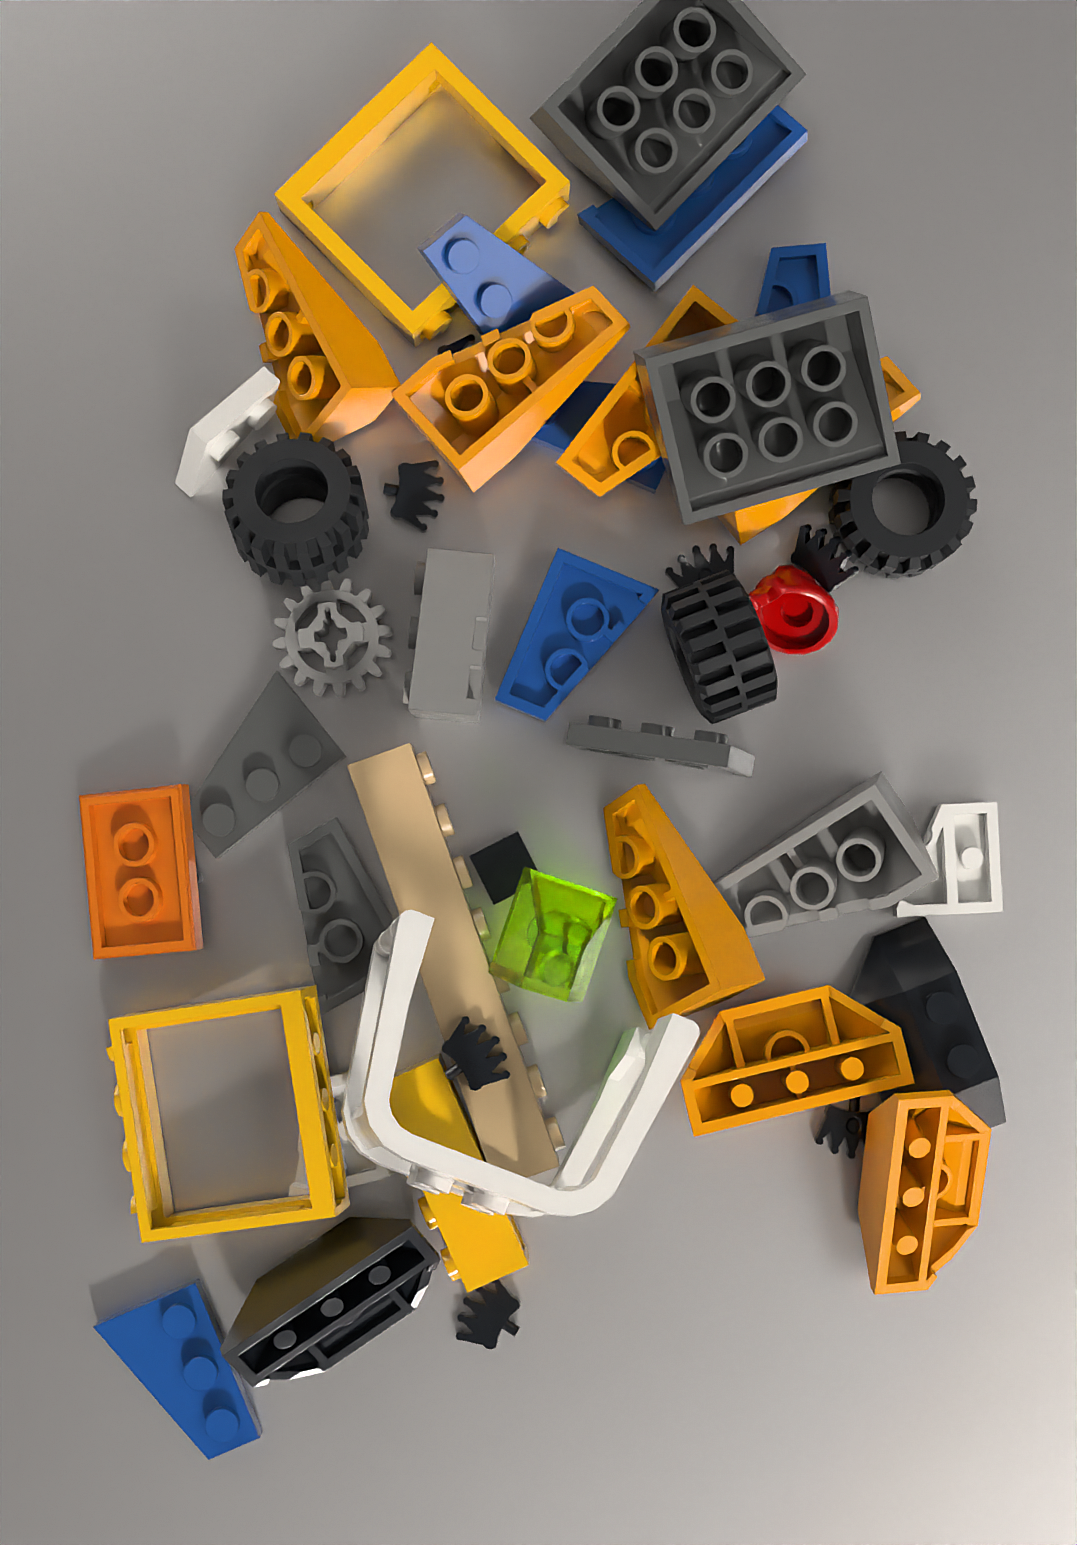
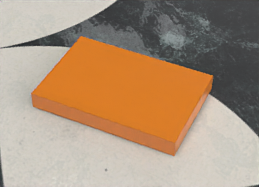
(141, 871)

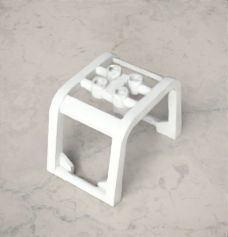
(483, 1186)

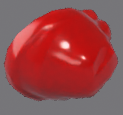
(794, 611)

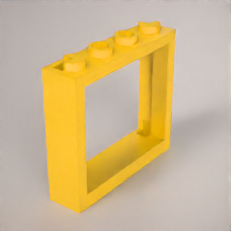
(365, 134)
(144, 1145)

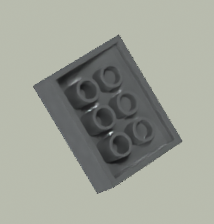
(667, 100)
(769, 406)

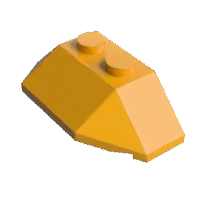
(790, 1059)
(919, 1187)

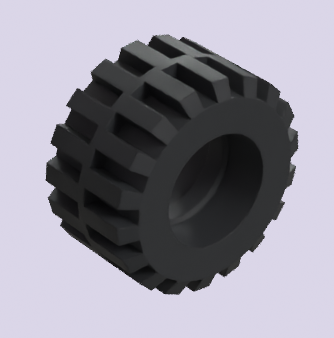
(288, 472)
(948, 502)
(719, 646)

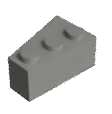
(450, 635)

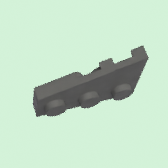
(657, 741)
(263, 768)
(338, 911)

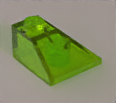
(552, 936)

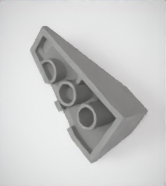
(834, 863)

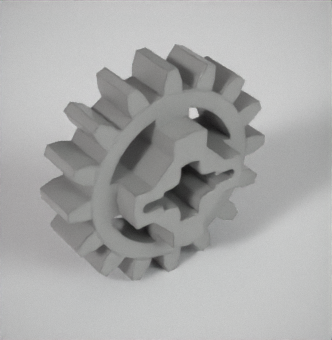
(308, 639)

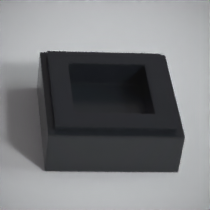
(502, 866)

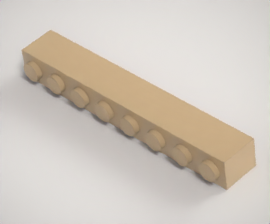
(455, 965)

